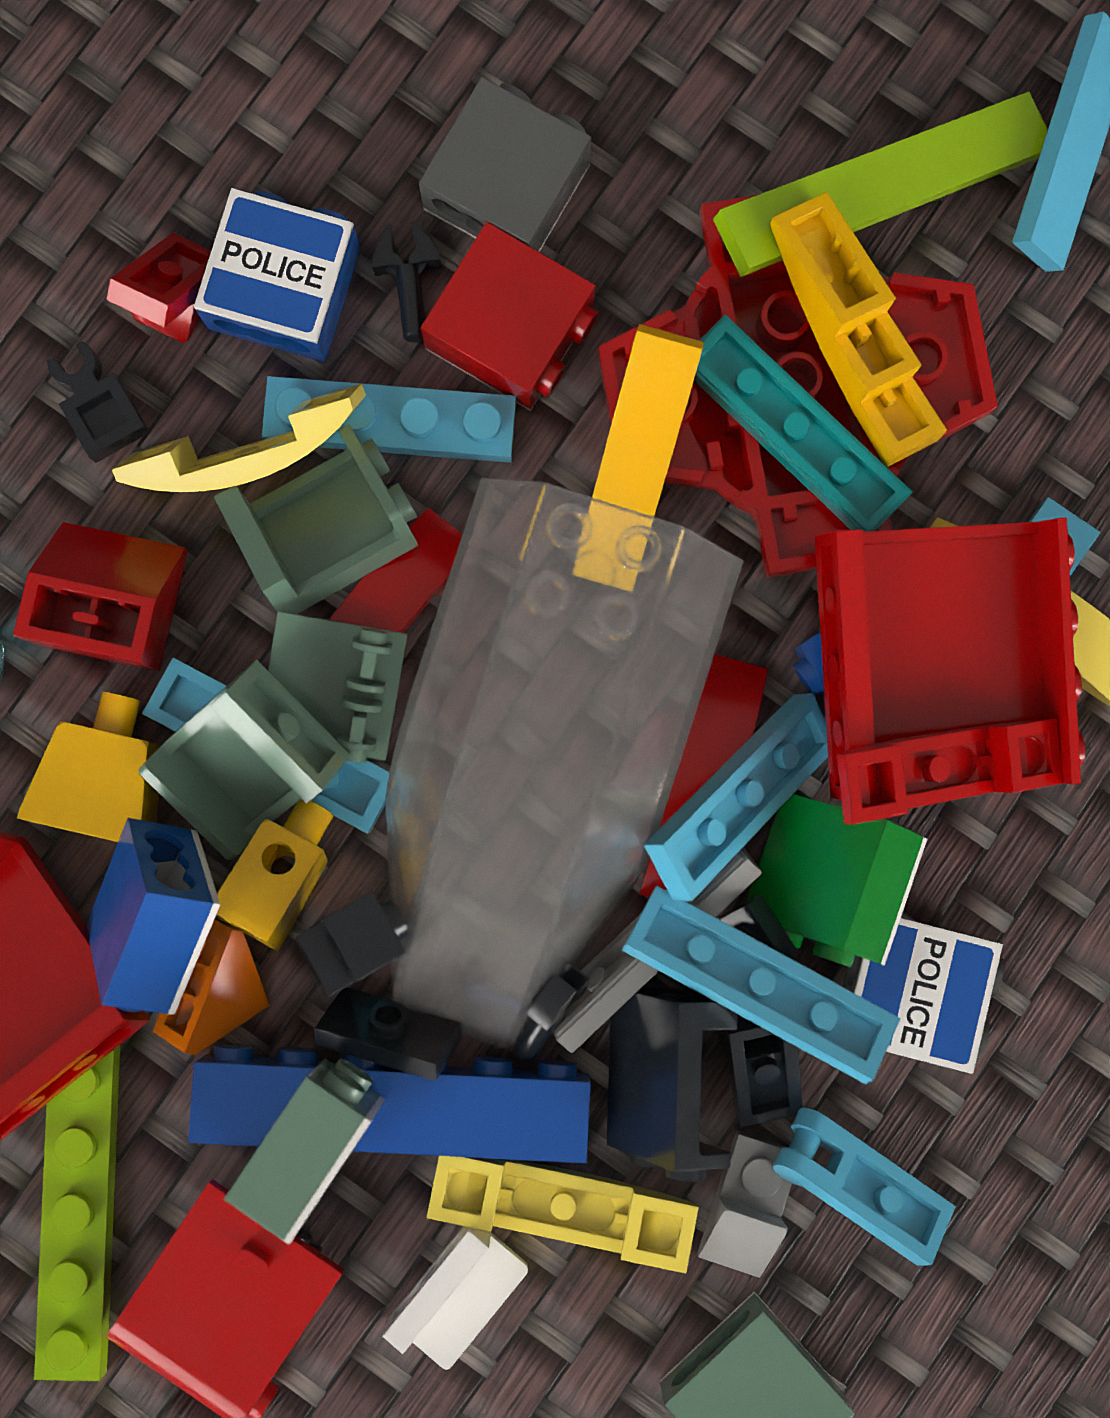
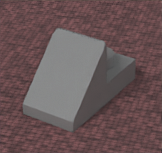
(747, 1208)

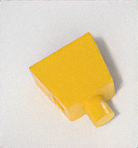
(92, 775)
(270, 903)

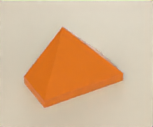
(219, 994)

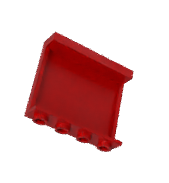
(947, 633)
(47, 990)

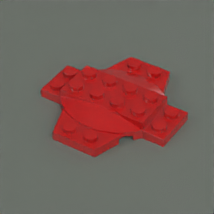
(718, 454)

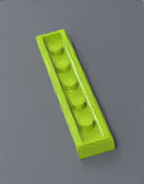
(892, 177)

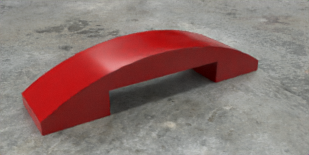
(403, 587)
(719, 729)
(947, 766)

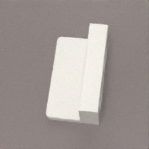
(456, 1296)

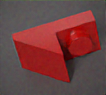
(163, 286)

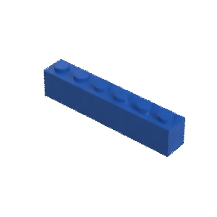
(461, 1114)

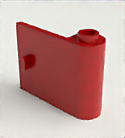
(224, 1306)

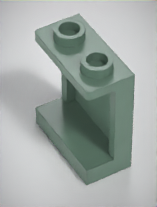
(322, 527)
(243, 760)

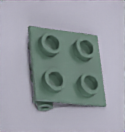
(341, 677)

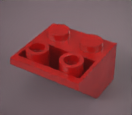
(102, 596)

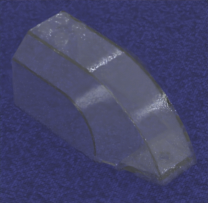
(541, 742)

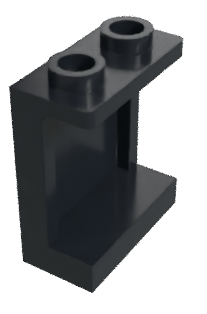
(658, 1080)

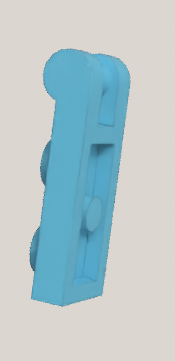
(865, 1187)

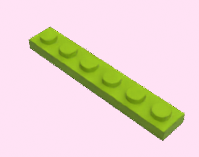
(78, 1227)

